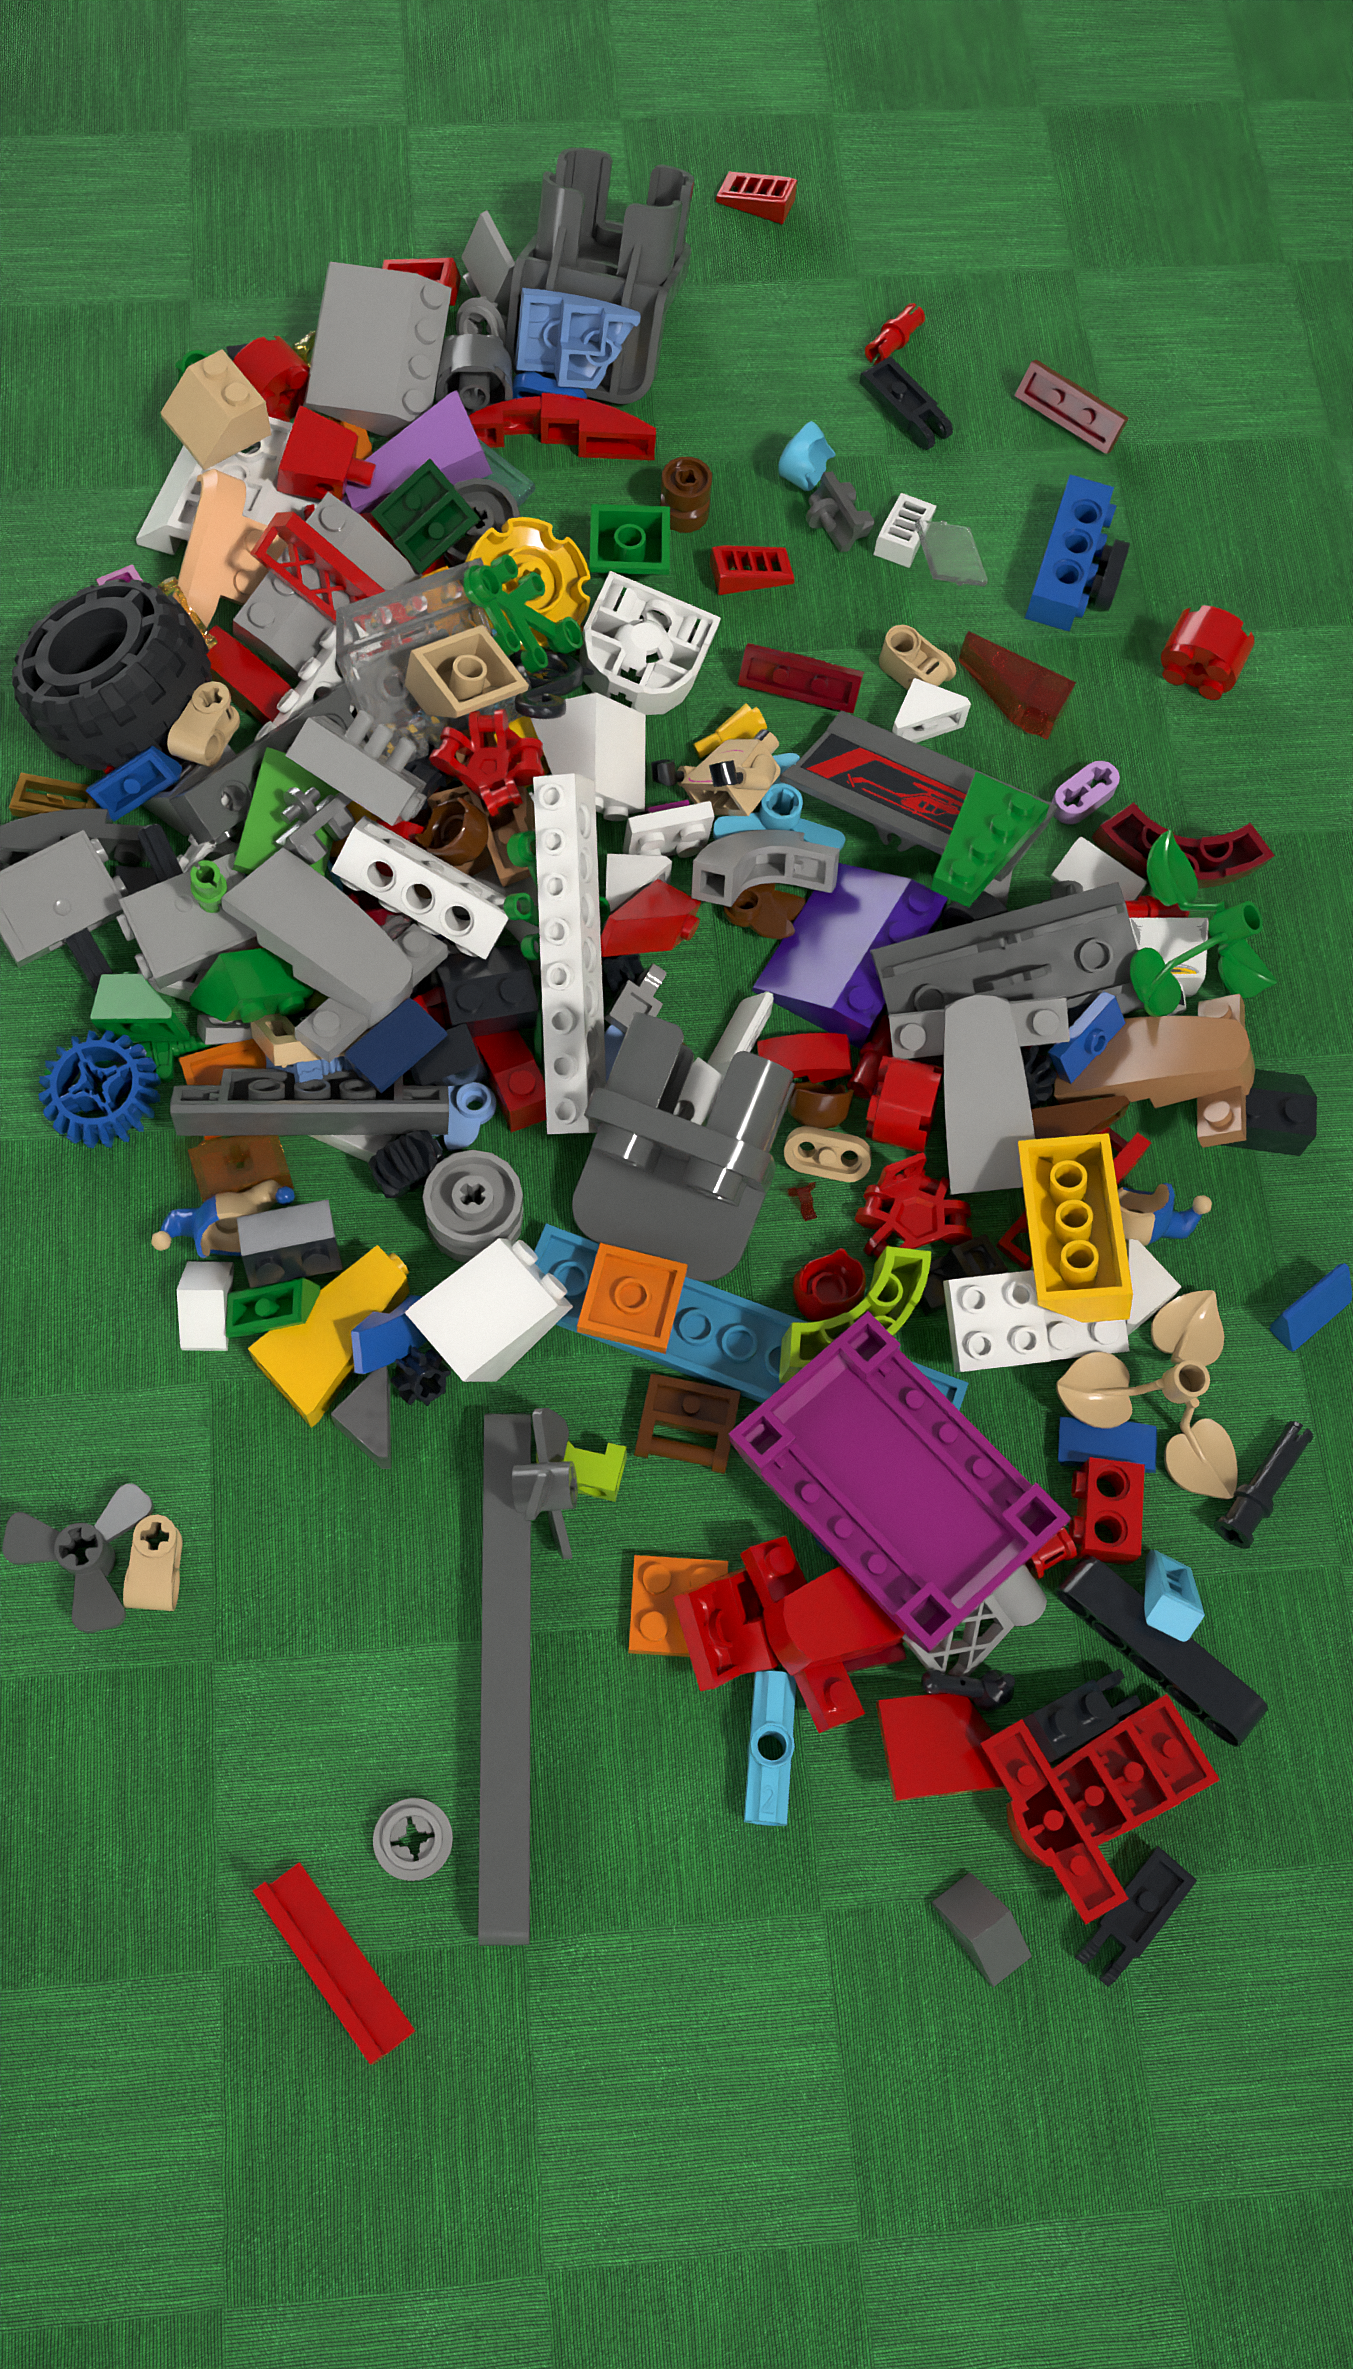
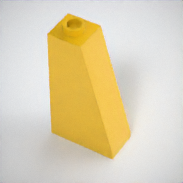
(316, 1358)

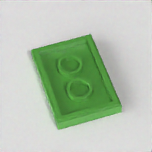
(263, 819)

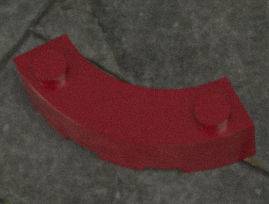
(1214, 859)

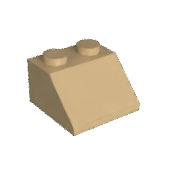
(216, 410)
(462, 674)

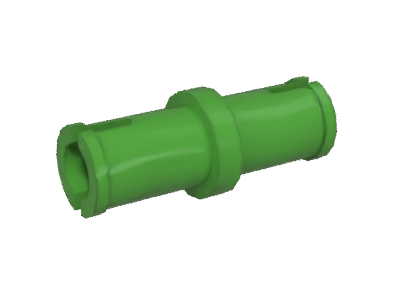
(208, 886)

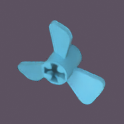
(784, 800)

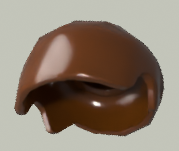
(818, 1105)

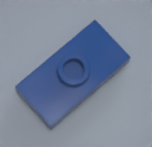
(1087, 1037)

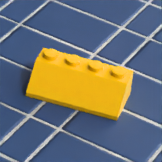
(1076, 1227)

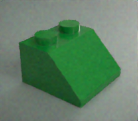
(630, 539)
(249, 987)

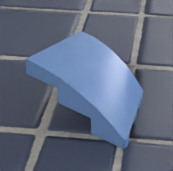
(570, 336)

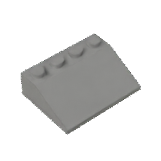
(377, 347)
(283, 623)

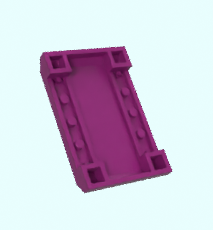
(896, 1482)

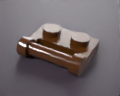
(692, 1409)

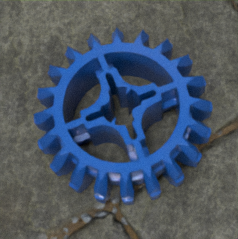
(65, 1100)

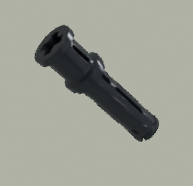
(1254, 1499)

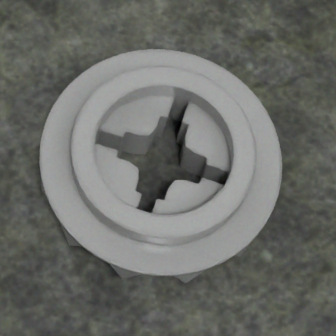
(478, 310)
(393, 1826)

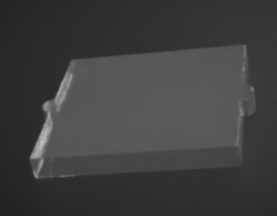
(951, 553)

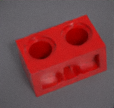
(1120, 1514)

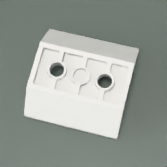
(178, 500)

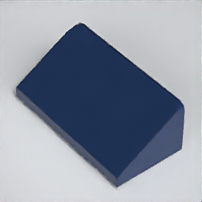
(394, 1045)

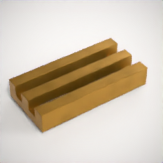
(29, 804)

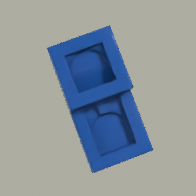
(385, 1338)
(1123, 1443)

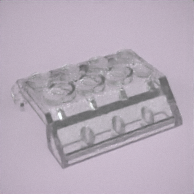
(376, 647)

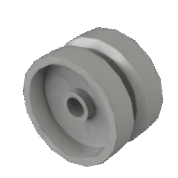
(472, 1203)

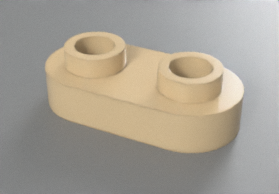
(827, 1157)

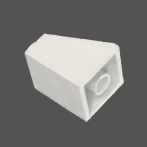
(603, 744)
(491, 1311)

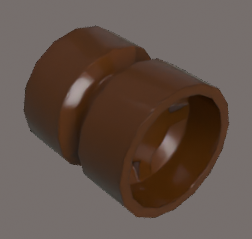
(687, 492)

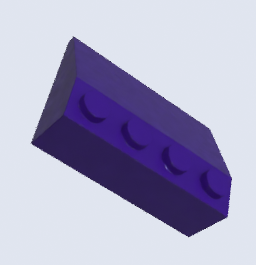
(827, 963)

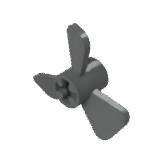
(551, 1482)
(94, 1599)

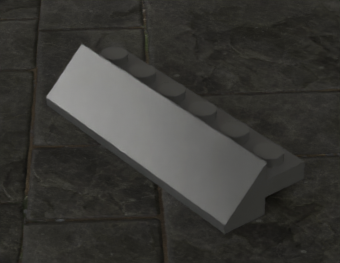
(336, 1105)

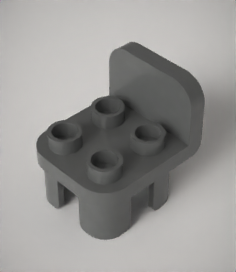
(609, 261)
(669, 1181)

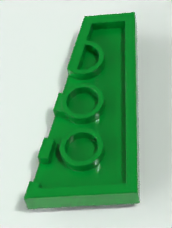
(985, 837)

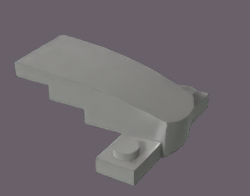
(331, 949)
(983, 1078)

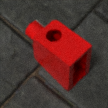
(321, 458)

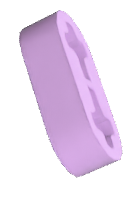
(1090, 797)

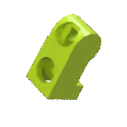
(598, 1473)

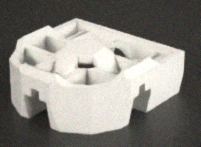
(623, 640)

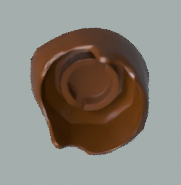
(455, 832)

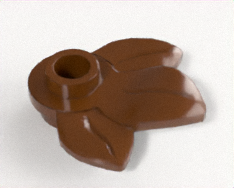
(766, 911)

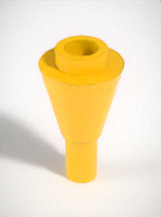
(741, 725)

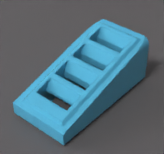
(1171, 1597)

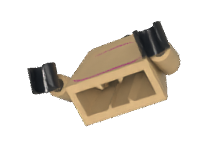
(730, 777)

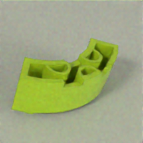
(892, 1296)

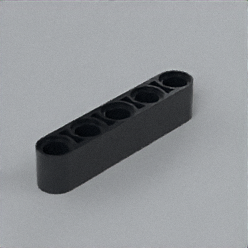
(1178, 1667)

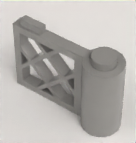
(1013, 1604)

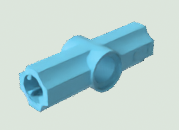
(766, 1779)

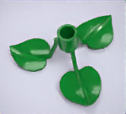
(1238, 966)

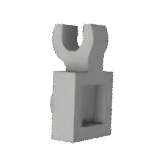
(636, 998)

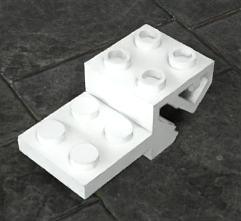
(1000, 1325)

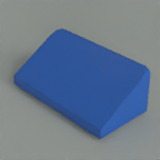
(135, 782)
(1314, 1308)

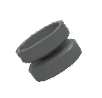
(492, 505)

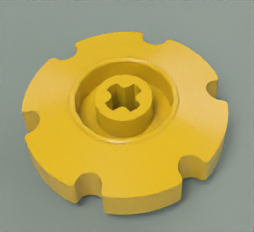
(538, 551)

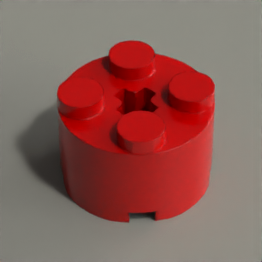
(275, 374)
(1206, 651)
(904, 1103)

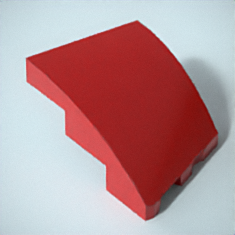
(724, 1629)
(935, 1746)

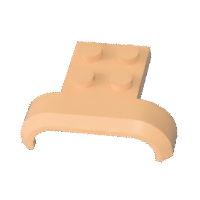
(220, 547)

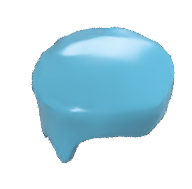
(805, 457)

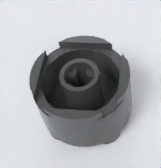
(477, 369)

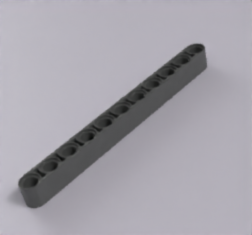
(505, 1690)

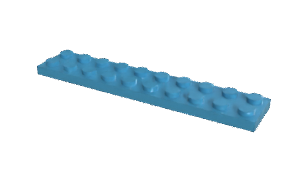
(713, 1331)

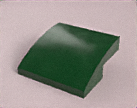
(425, 516)

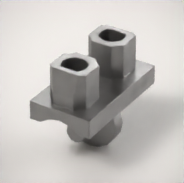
(834, 510)
(329, 813)

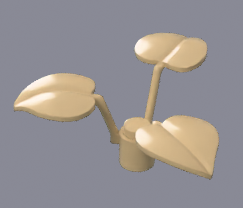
(1099, 1393)

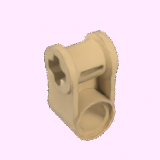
(916, 660)
(204, 725)
(153, 1574)

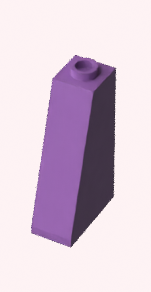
(439, 434)

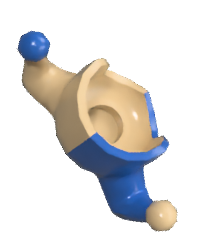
(1151, 1214)
(215, 1222)

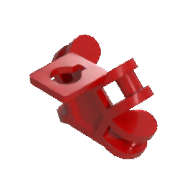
(490, 770)
(916, 1209)

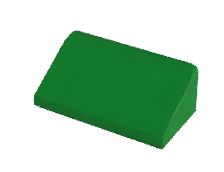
(270, 1307)

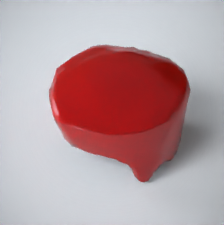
(829, 1286)

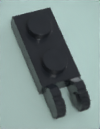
(906, 402)
(1078, 1716)
(1153, 1896)

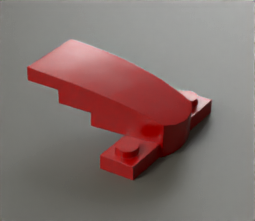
(818, 1628)
(1096, 1795)

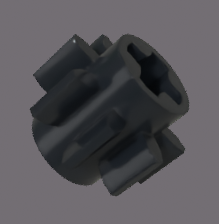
(620, 969)
(420, 1376)

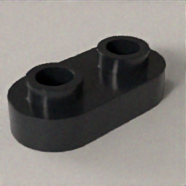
(1105, 585)

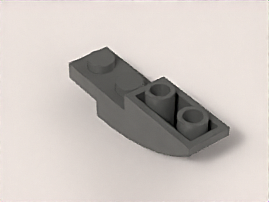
(34, 833)

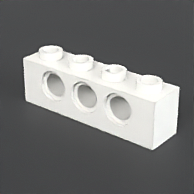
(411, 866)

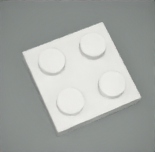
(670, 831)

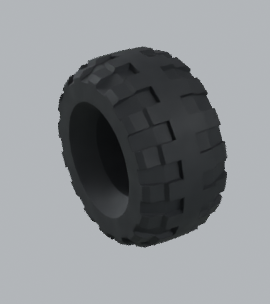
(109, 672)

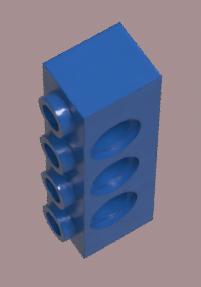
(1070, 553)

